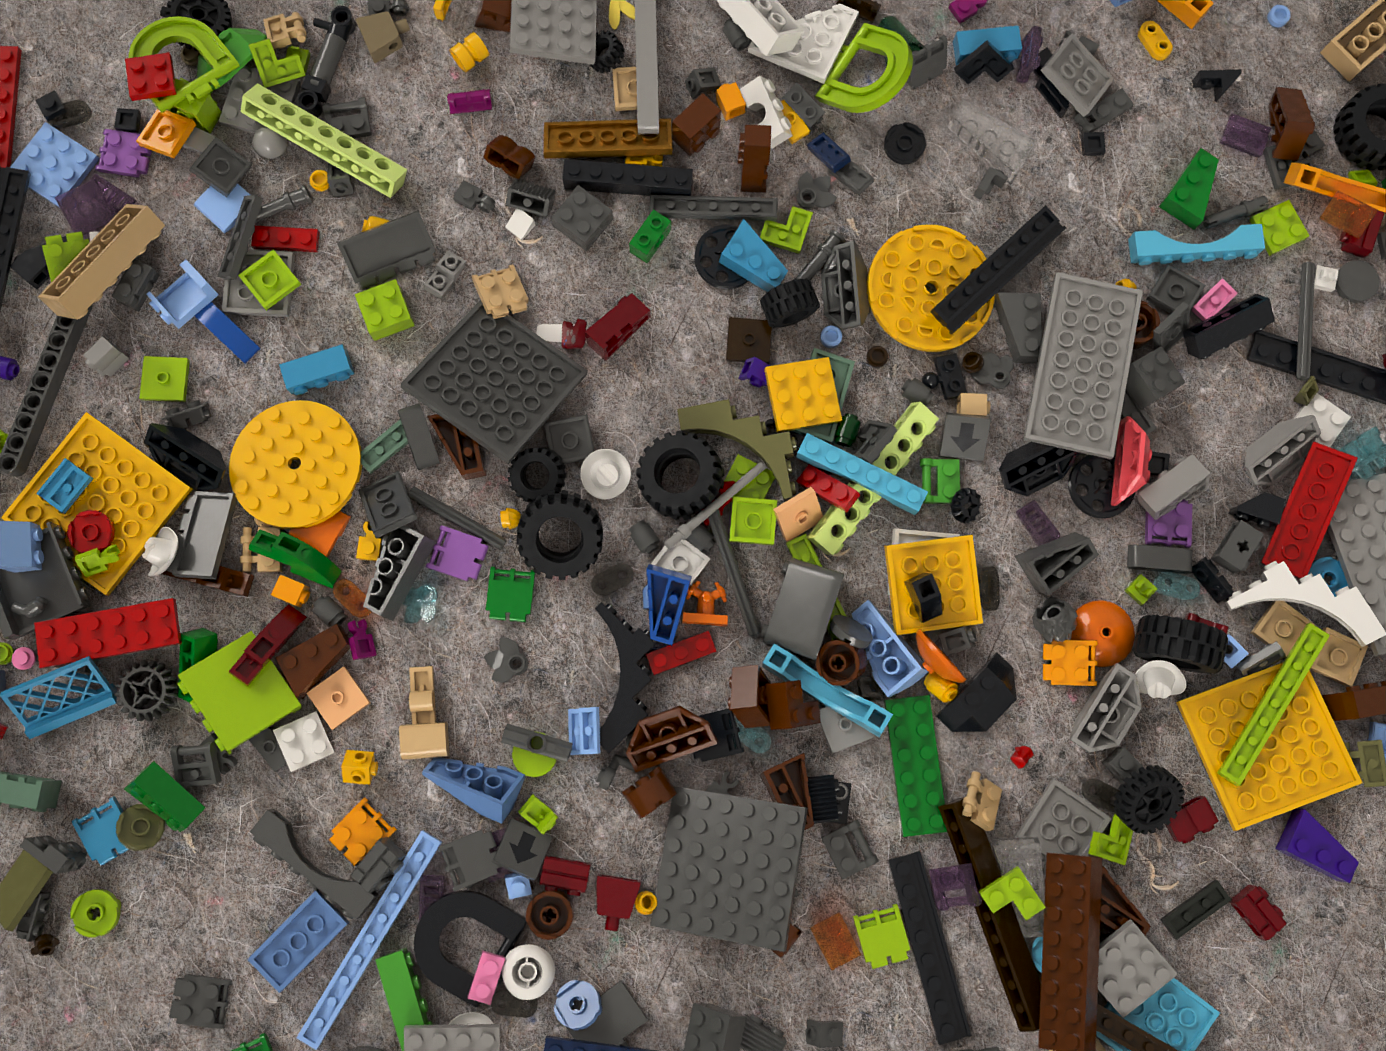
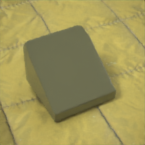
(1307, 392)

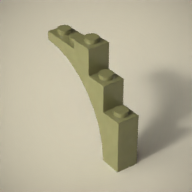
(717, 419)

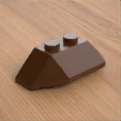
(668, 737)

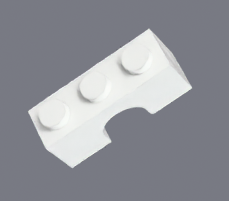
(759, 95)

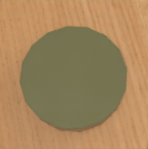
(139, 828)

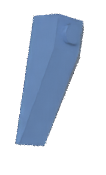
(483, 789)

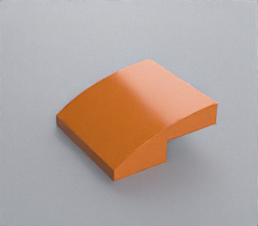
(323, 535)

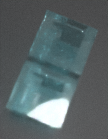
(1367, 448)

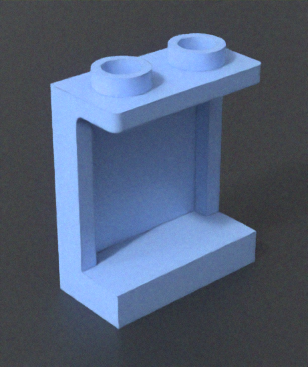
(183, 297)

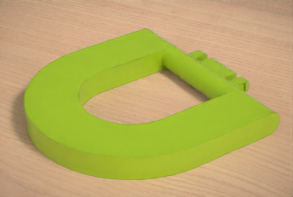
(193, 32)
(881, 91)

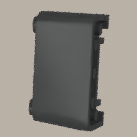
(803, 608)

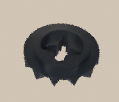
(963, 497)

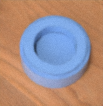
(1278, 16)
(831, 336)

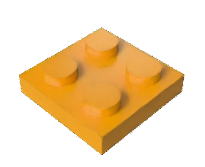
(166, 133)

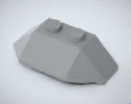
(1280, 450)
(1108, 711)

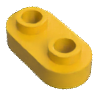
(1154, 39)

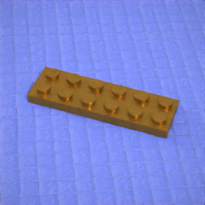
(604, 139)

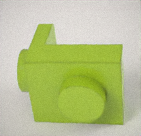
(538, 814)

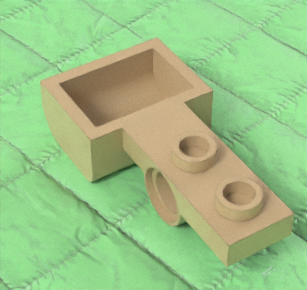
(424, 736)

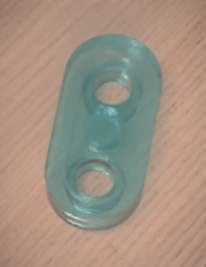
(1177, 586)
(750, 735)

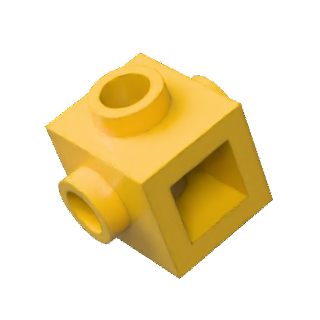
(359, 767)

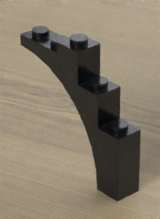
(632, 680)

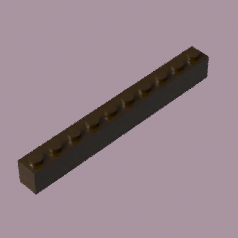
(1000, 928)

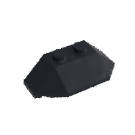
(186, 456)
(1035, 467)
(982, 698)

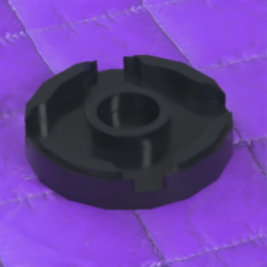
(904, 143)

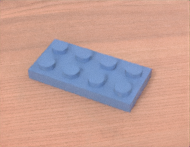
(298, 941)

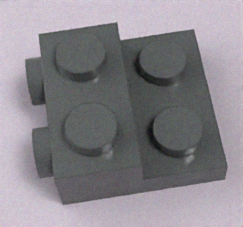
(54, 855)

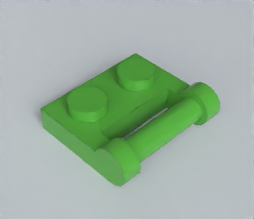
(946, 479)

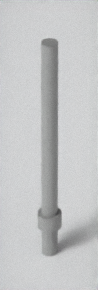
(684, 531)

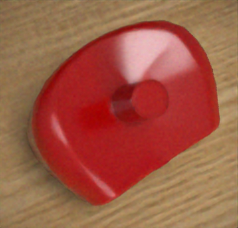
(1021, 756)

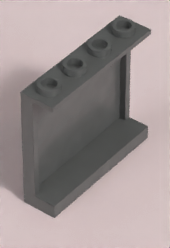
(56, 582)

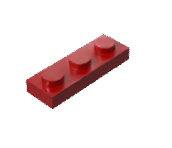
(285, 239)
(828, 488)
(681, 653)

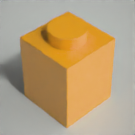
(730, 101)
(291, 591)

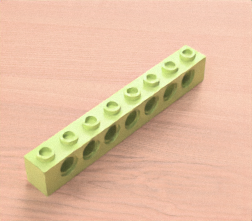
(323, 140)
(925, 424)

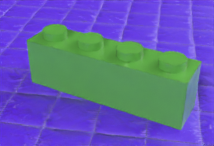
(402, 991)

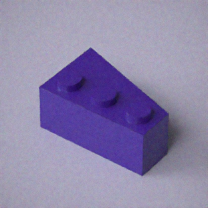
(1315, 847)

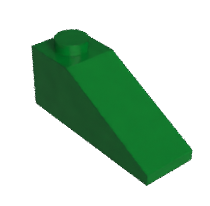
(194, 648)

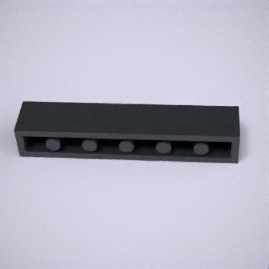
(626, 178)

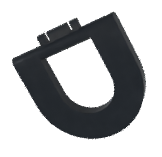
(450, 907)

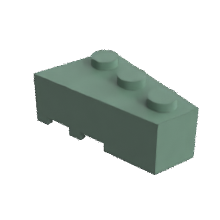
(29, 791)

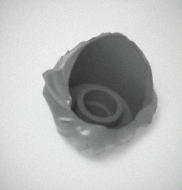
(1055, 620)

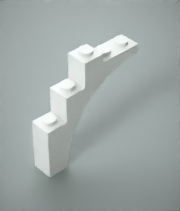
(1347, 607)

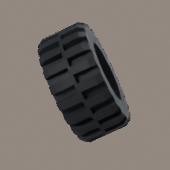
(1352, 130)
(661, 456)
(560, 563)
(1181, 642)

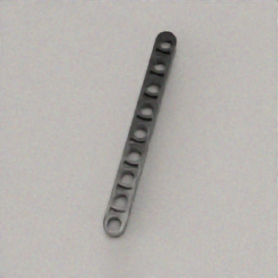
(46, 395)

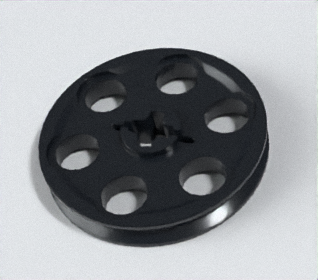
(714, 253)
(1091, 484)

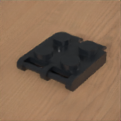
(727, 742)

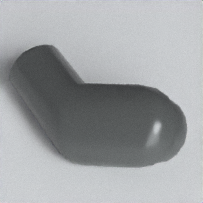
(31, 609)

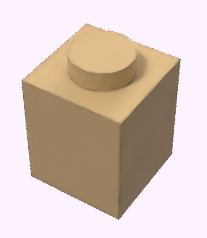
(973, 404)

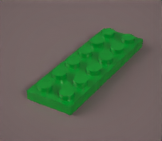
(915, 765)

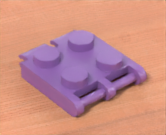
(123, 154)
(1171, 525)
(458, 554)

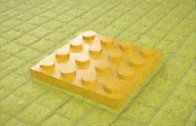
(955, 573)

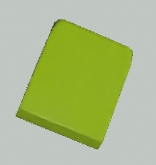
(1363, 176)

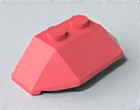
(1131, 460)

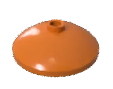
(1093, 619)
(936, 660)

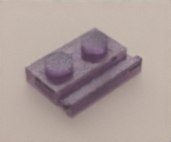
(1245, 135)

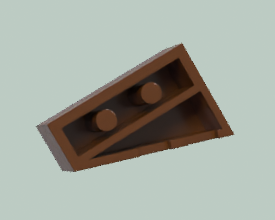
(494, 15)
(1291, 122)
(754, 157)
(313, 658)
(789, 785)
(1117, 908)

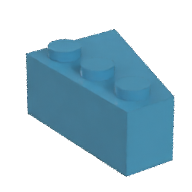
(753, 259)

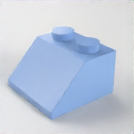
(20, 546)

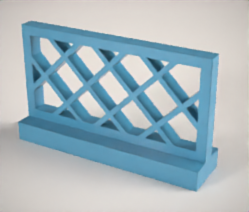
(68, 709)

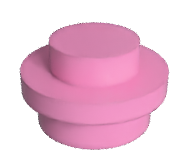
(23, 658)

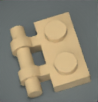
(282, 29)
(264, 563)
(981, 801)

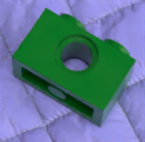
(650, 236)

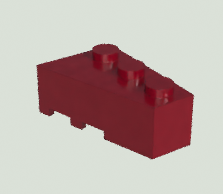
(617, 326)

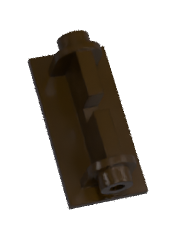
(867, 8)

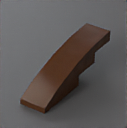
(226, 580)

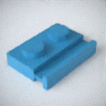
(64, 485)

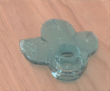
(419, 607)

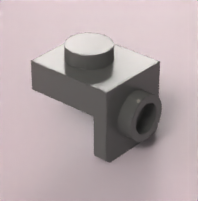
(824, 1033)

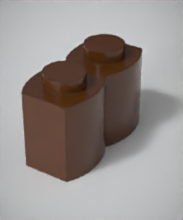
(506, 154)

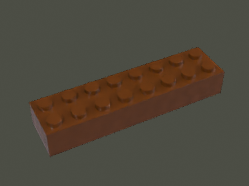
(1070, 953)

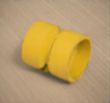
(470, 51)

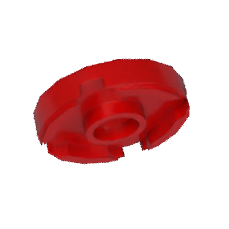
(91, 531)

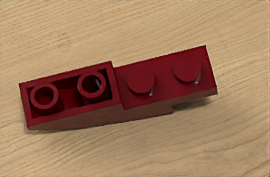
(266, 644)

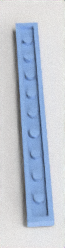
(369, 940)

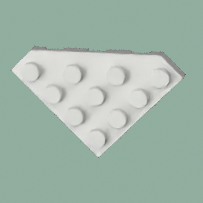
(819, 43)

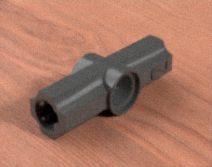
(522, 739)

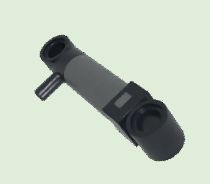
(317, 84)

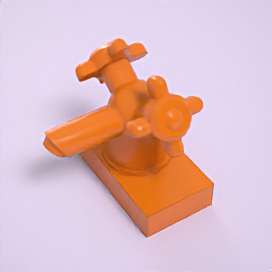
(705, 606)

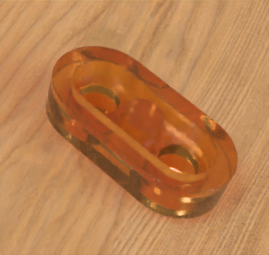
(351, 600)

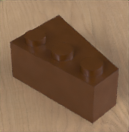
(461, 448)
(1357, 702)

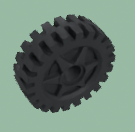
(210, 12)
(1149, 799)

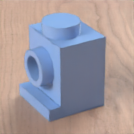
(1236, 655)

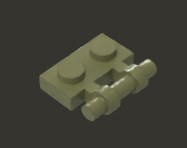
(1371, 761)

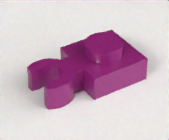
(965, 9)
(361, 644)

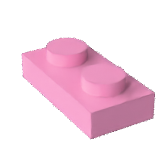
(1214, 300)
(486, 977)

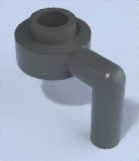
(606, 776)

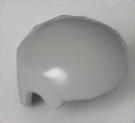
(269, 143)

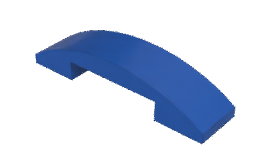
(227, 332)

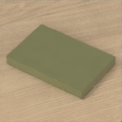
(21, 888)

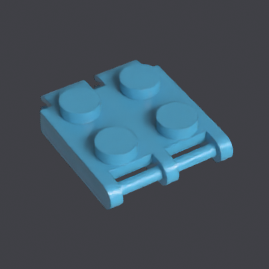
(100, 833)

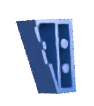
(666, 601)

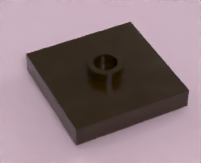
(748, 339)

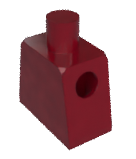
(615, 899)

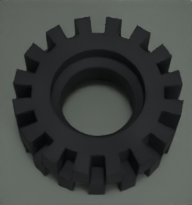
(613, 54)

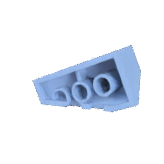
(891, 658)

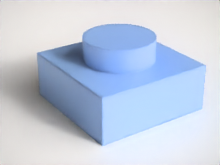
(517, 886)

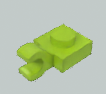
(96, 562)

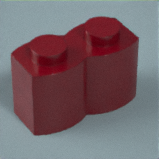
(1193, 817)

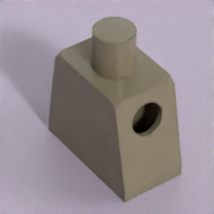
(382, 34)

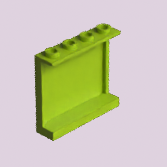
(231, 706)

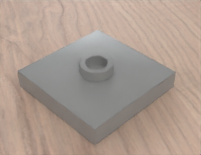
(841, 731)

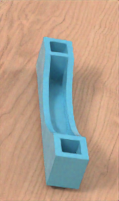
(1155, 247)
(890, 487)
(846, 703)

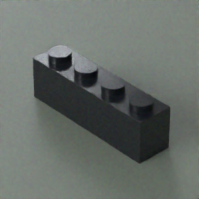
(1228, 326)

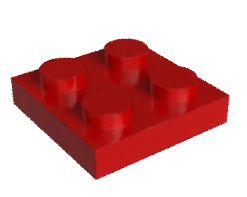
(150, 76)

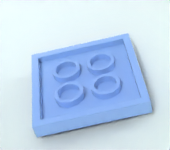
(54, 163)

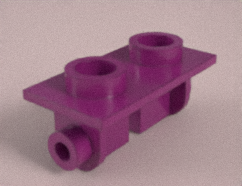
(469, 101)

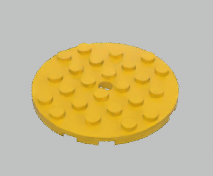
(899, 291)
(300, 496)

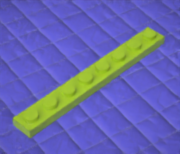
(1273, 704)

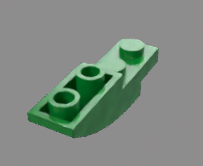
(302, 558)

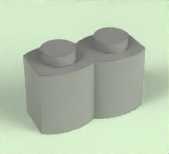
(105, 357)

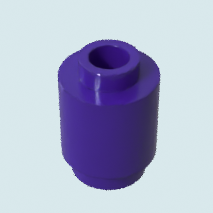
(8, 368)

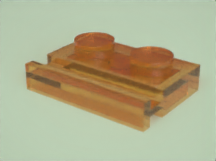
(1348, 214)
(835, 941)

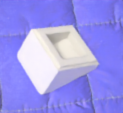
(520, 224)

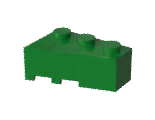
(1192, 190)
(165, 797)

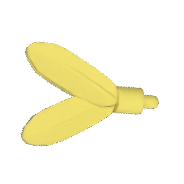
(614, 12)

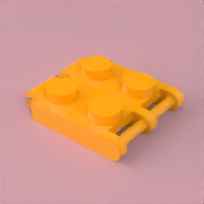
(1070, 662)
(360, 832)

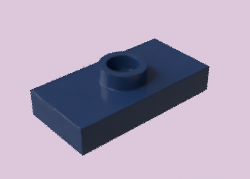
(828, 152)

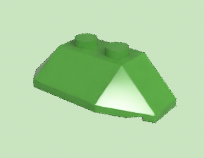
(237, 43)

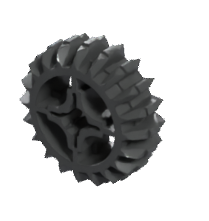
(135, 705)

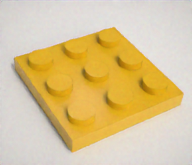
(803, 394)

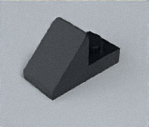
(1219, 79)

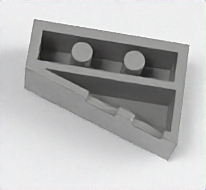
(1174, 486)

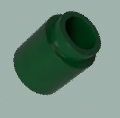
(847, 430)

